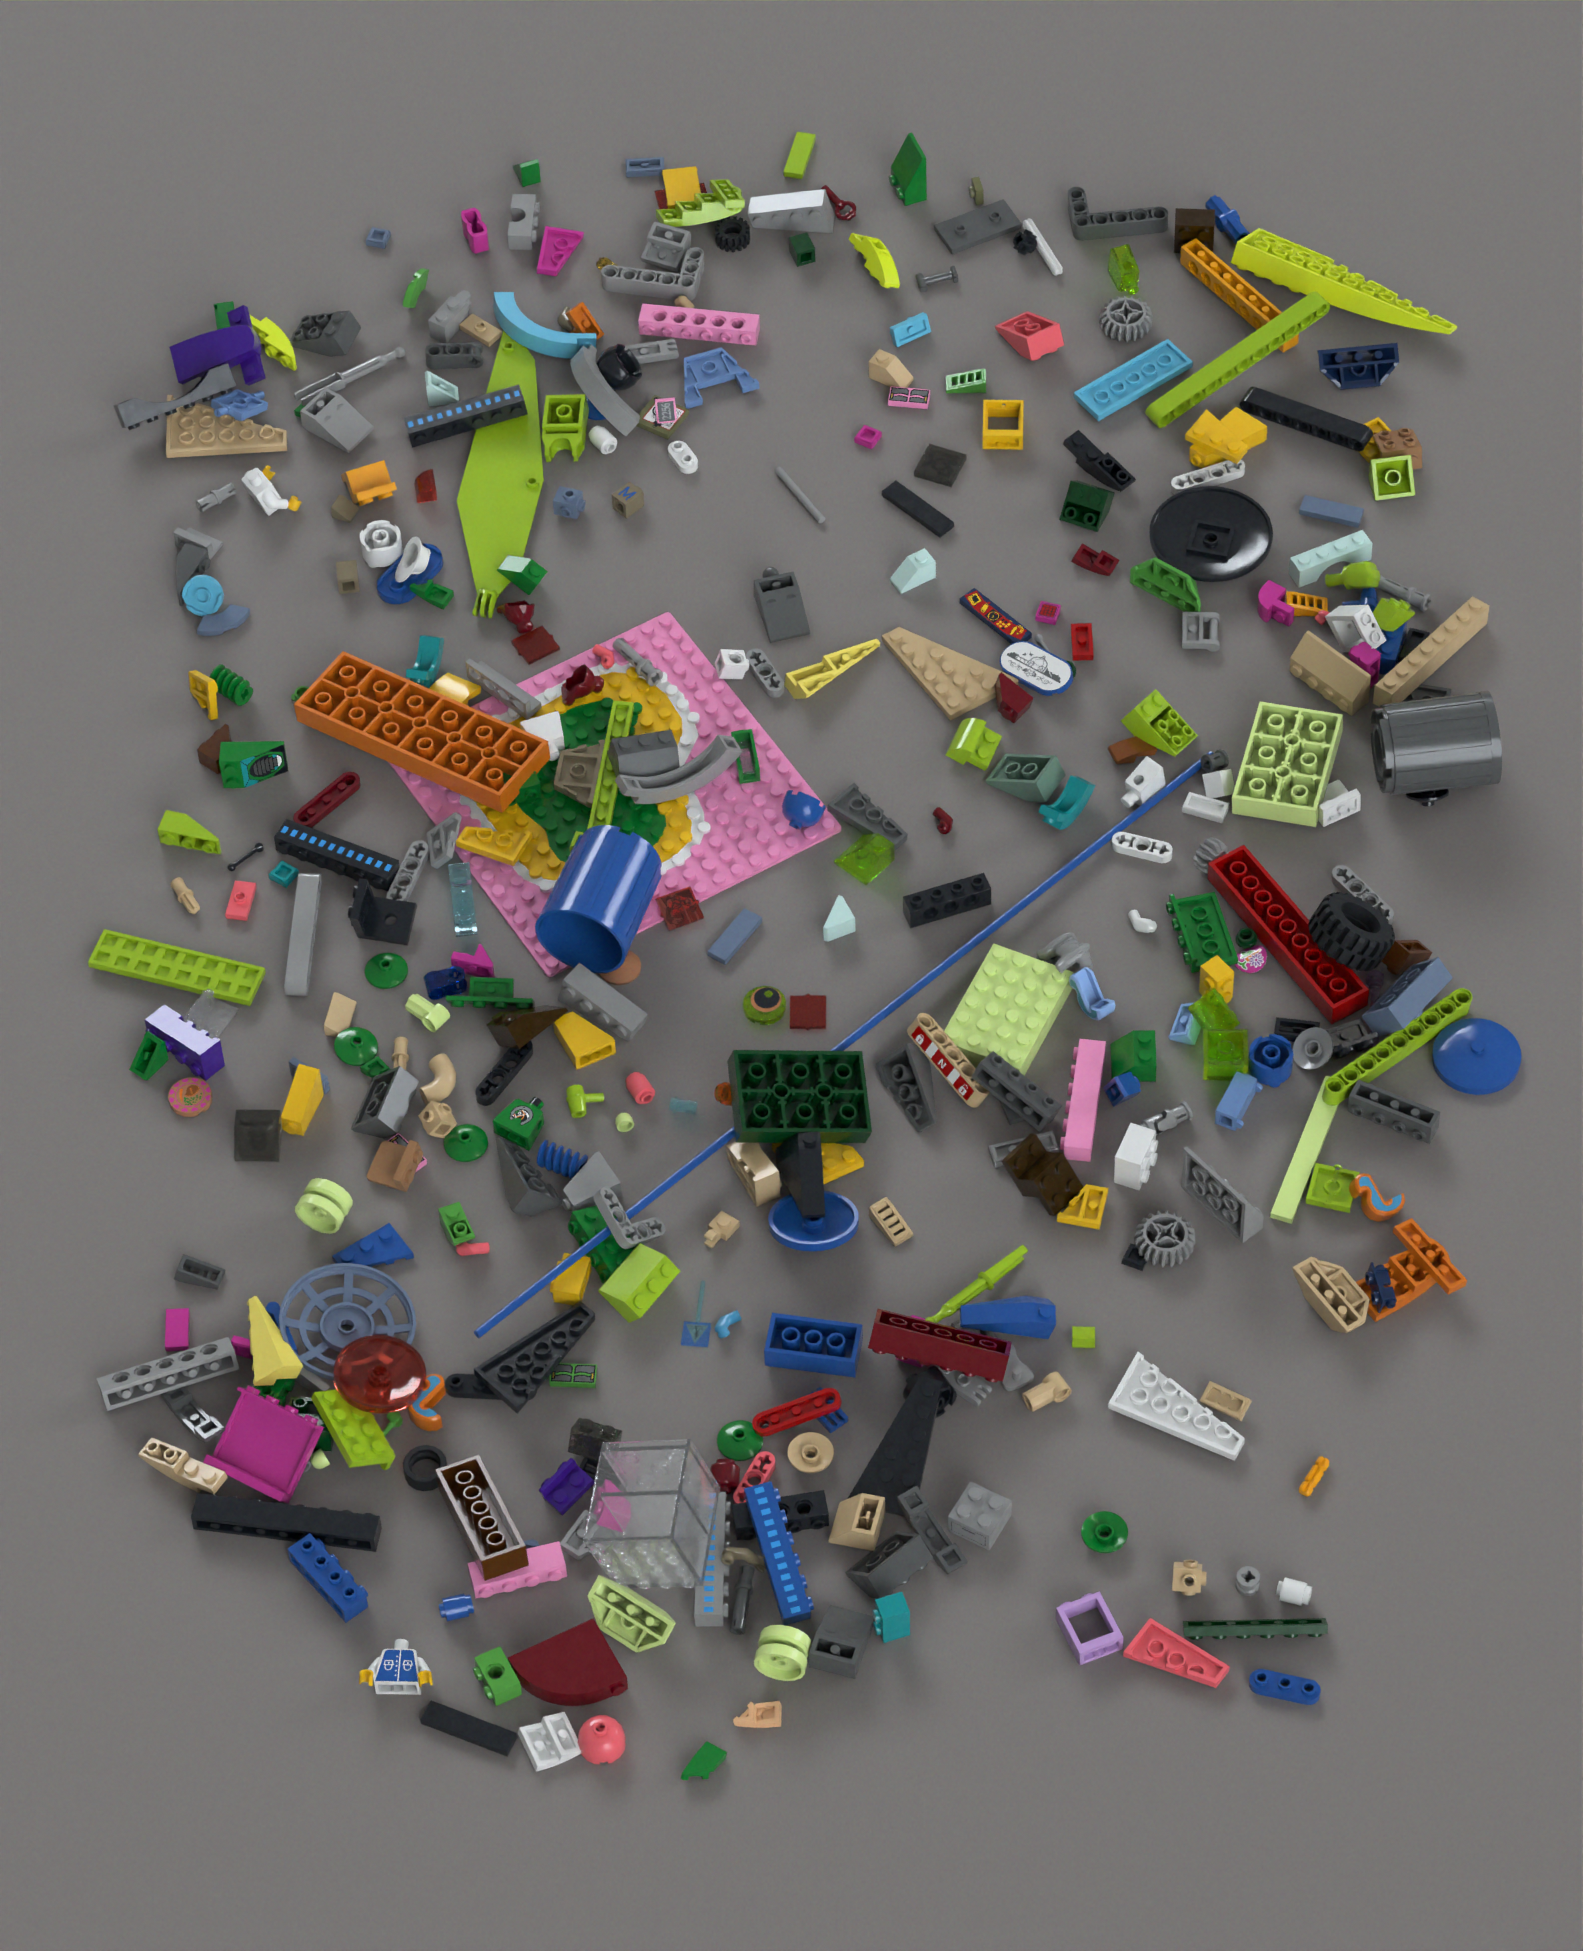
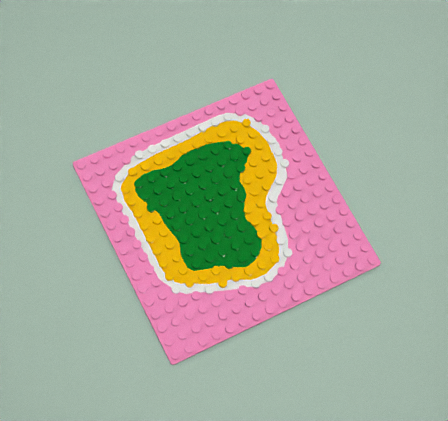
(702, 837)

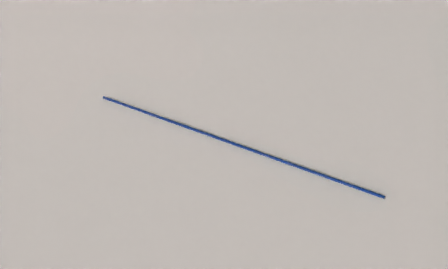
(853, 1037)

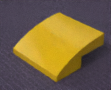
(456, 688)

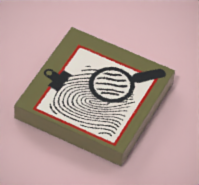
(649, 422)

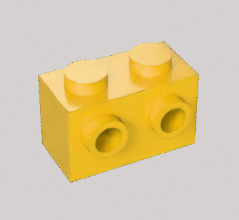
(1216, 975)

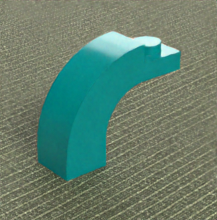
(427, 661)
(1069, 804)

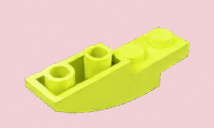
(878, 259)
(275, 342)

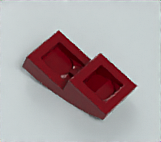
(1095, 562)

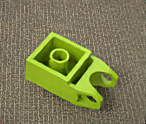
(565, 424)

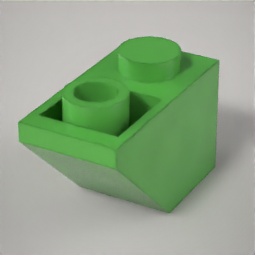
(455, 1224)

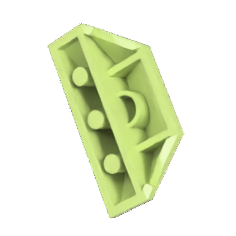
(629, 1616)

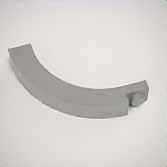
(600, 393)
(685, 779)

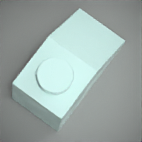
(914, 571)

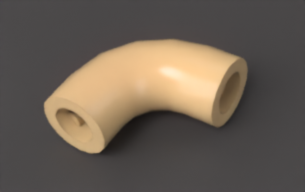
(443, 1082)

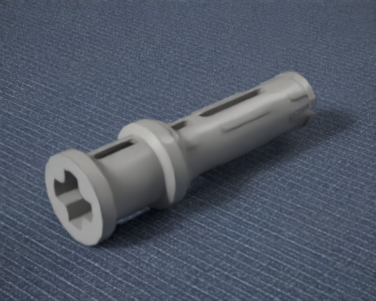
(1409, 595)
(642, 666)

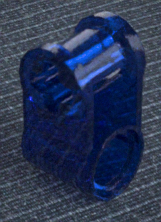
(443, 983)

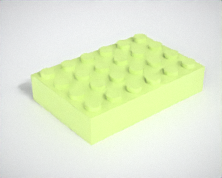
(1287, 764)
(1008, 1008)

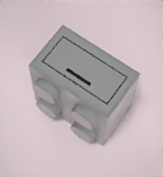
(979, 1515)

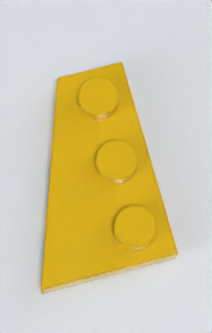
(1216, 438)
(500, 846)

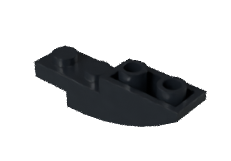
(1094, 462)

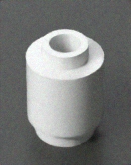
(602, 439)
(1294, 1592)

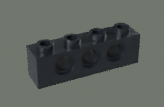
(947, 900)
(812, 1503)

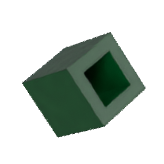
(802, 249)

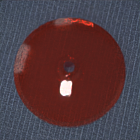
(379, 1374)

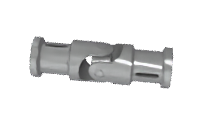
(1168, 1118)

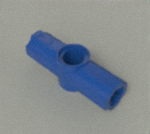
(1227, 219)

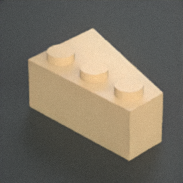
(754, 1171)

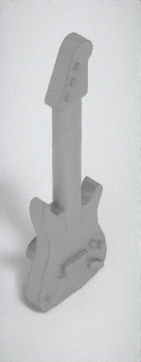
(1016, 1374)

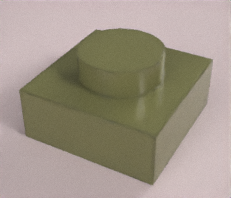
(976, 191)

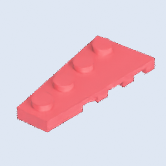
(1172, 1653)

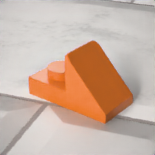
(583, 321)

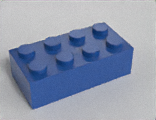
(813, 1345)

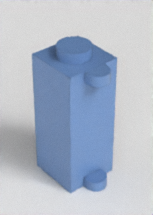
(1236, 1101)

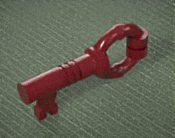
(840, 204)

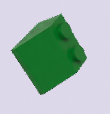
(1135, 1054)

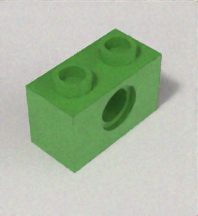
(496, 1664)

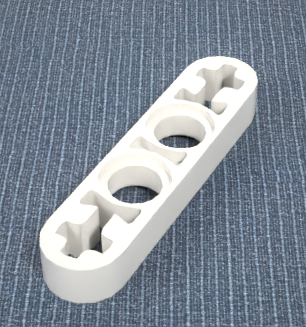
(1187, 481)

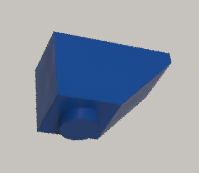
(1122, 1088)

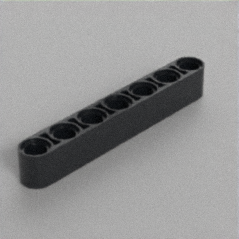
(1306, 419)

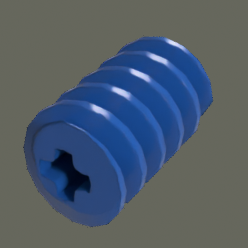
(560, 1161)

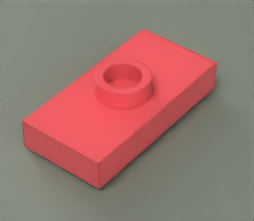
(240, 900)

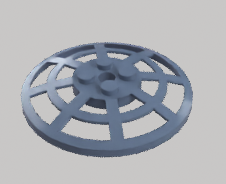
(343, 1313)

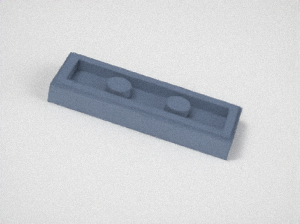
(1331, 511)
(734, 936)

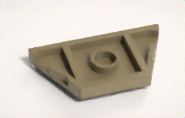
(579, 772)

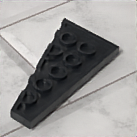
(527, 1363)
(904, 1449)

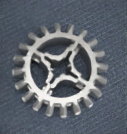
(1125, 318)
(1166, 1246)

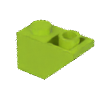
(1392, 613)

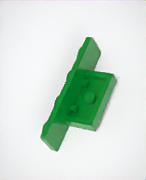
(491, 992)

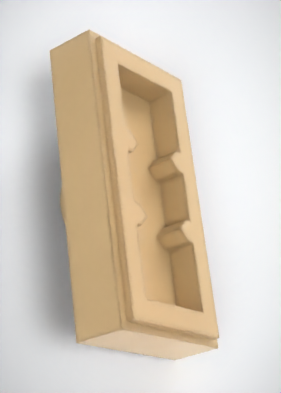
(480, 330)
(1225, 1401)

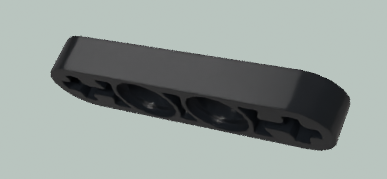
(503, 1071)

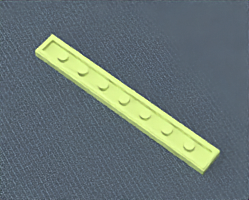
(1304, 1159)

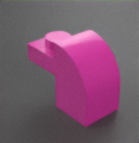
(1272, 604)

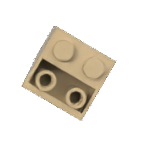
(858, 1521)

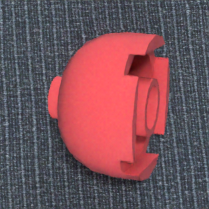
(601, 1739)

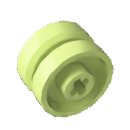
(323, 1205)
(782, 1652)

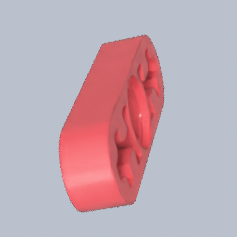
(754, 1471)

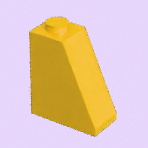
(583, 1040)
(302, 1100)

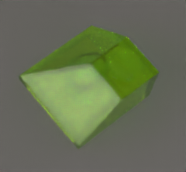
(867, 857)

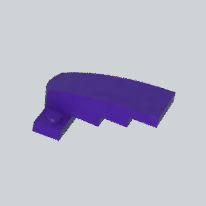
(227, 345)

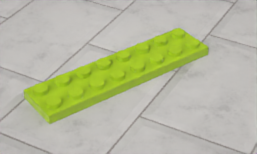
(176, 967)

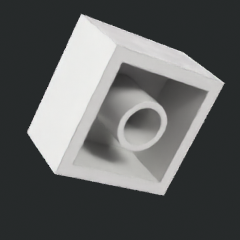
(1135, 1156)

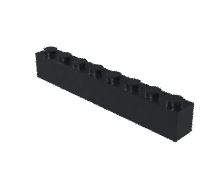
(286, 1521)

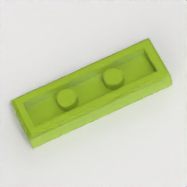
(799, 155)

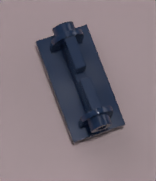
(1377, 1278)

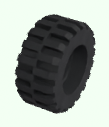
(1351, 931)

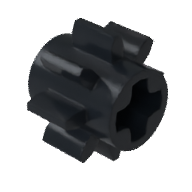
(1025, 242)

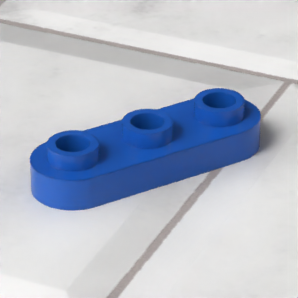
(1293, 1692)

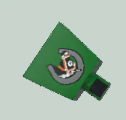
(520, 1122)

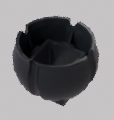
(619, 367)

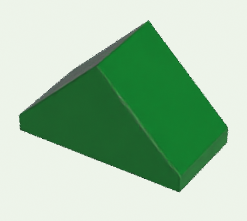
(528, 172)
(149, 1057)

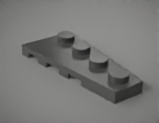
(863, 815)

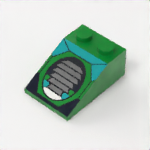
(251, 762)

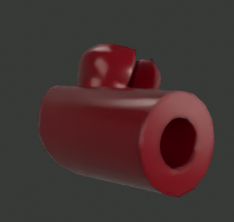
(946, 820)

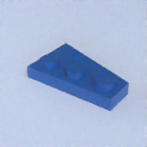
(375, 1249)

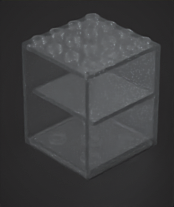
(652, 1513)

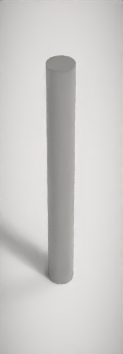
(800, 495)

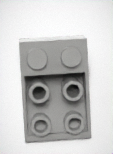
(335, 420)

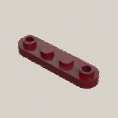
(328, 799)

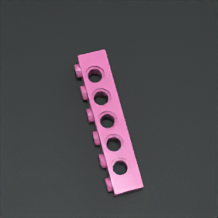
(699, 324)

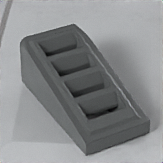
(194, 1264)

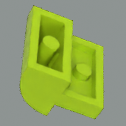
(973, 743)

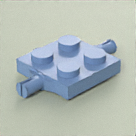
(239, 404)

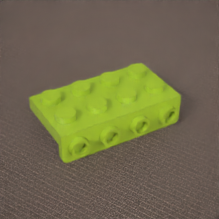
(353, 1431)

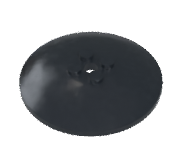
(1213, 512)

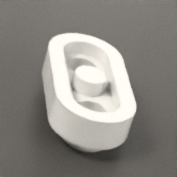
(682, 457)

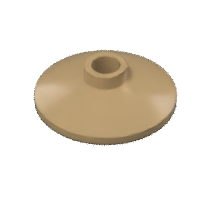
(810, 1444)

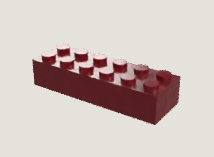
(939, 1345)

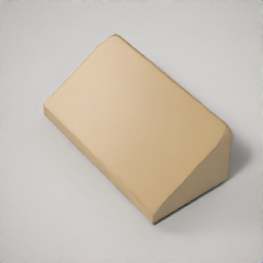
(339, 1014)

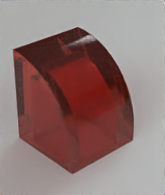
(425, 487)

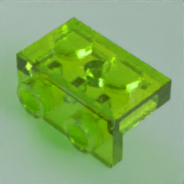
(1213, 1012)

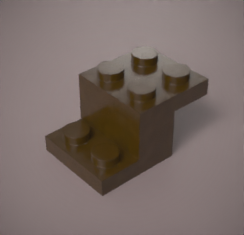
(1042, 1174)

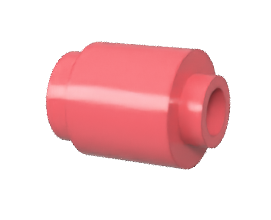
(640, 1088)

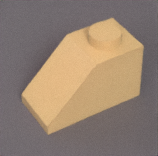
(889, 370)

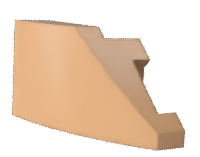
(760, 1715)

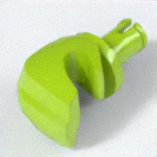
(1355, 575)

